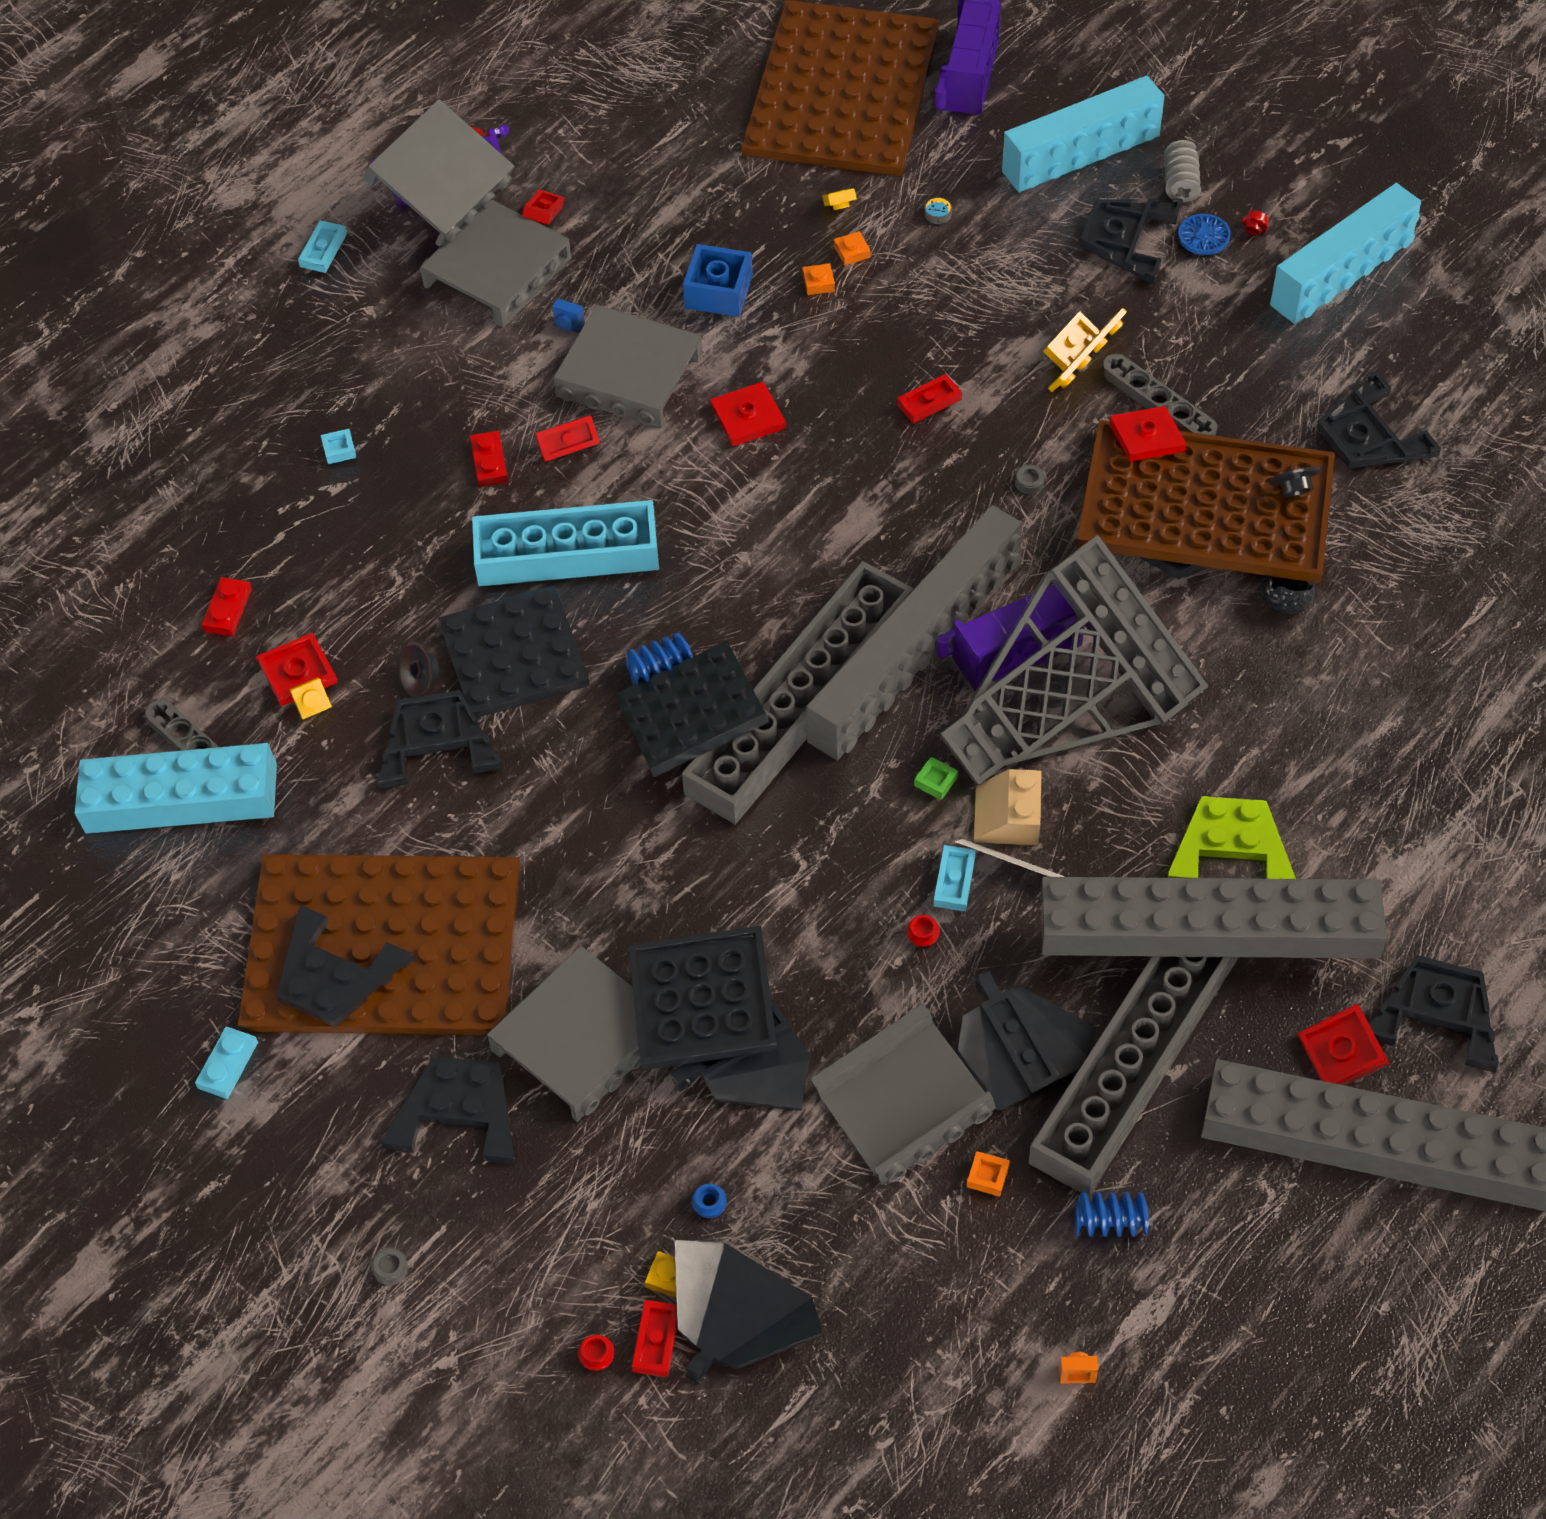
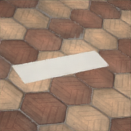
(1008, 858)

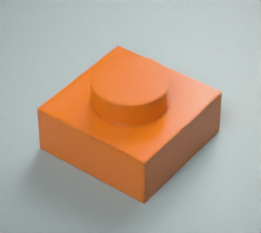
(852, 248)
(818, 279)
(988, 1173)
(1078, 1368)

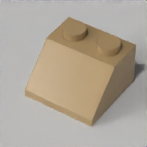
(1009, 808)

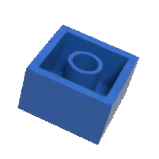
(718, 280)

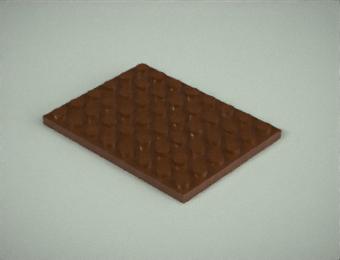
(842, 88)
(1210, 505)
(442, 909)

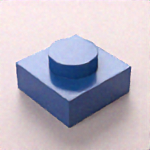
(568, 315)

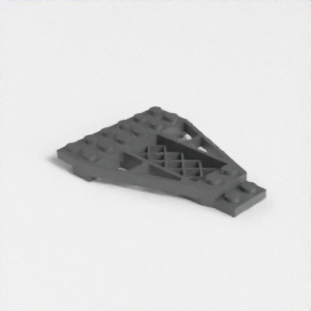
(1126, 633)

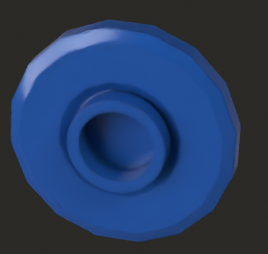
(1204, 234)

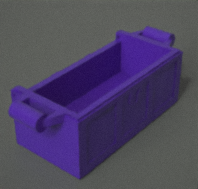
(967, 76)
(981, 639)

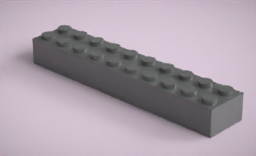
(910, 633)
(741, 769)
(1212, 917)
(1126, 1068)
(1377, 1134)

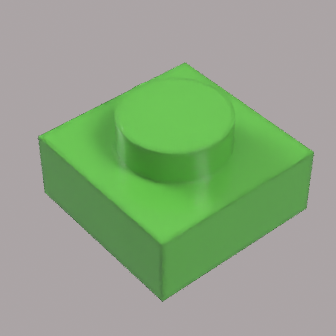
(936, 778)

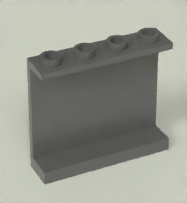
(442, 170)
(499, 260)
(626, 365)
(574, 1032)
(902, 1095)

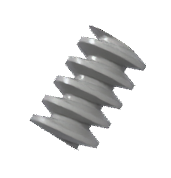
(1182, 171)

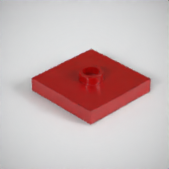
(748, 414)
(1147, 433)
(295, 665)
(1343, 1047)

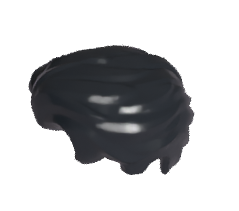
(1287, 595)

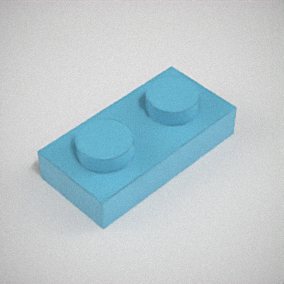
(322, 246)
(954, 878)
(226, 1062)

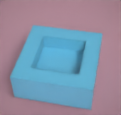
(338, 446)

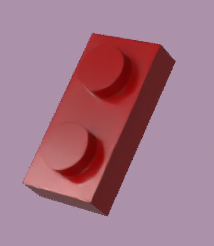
(543, 207)
(929, 398)
(567, 438)
(489, 458)
(226, 606)
(655, 1339)

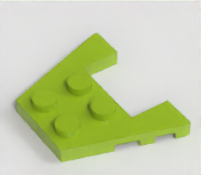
(1234, 831)

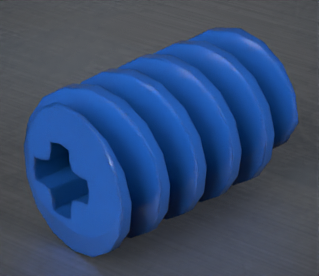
(657, 657)
(1111, 1213)

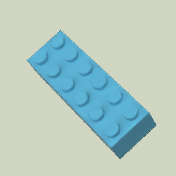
(1082, 133)
(1345, 253)
(565, 543)
(176, 788)

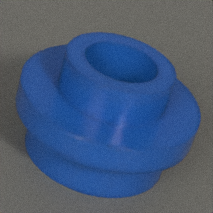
(705, 1192)

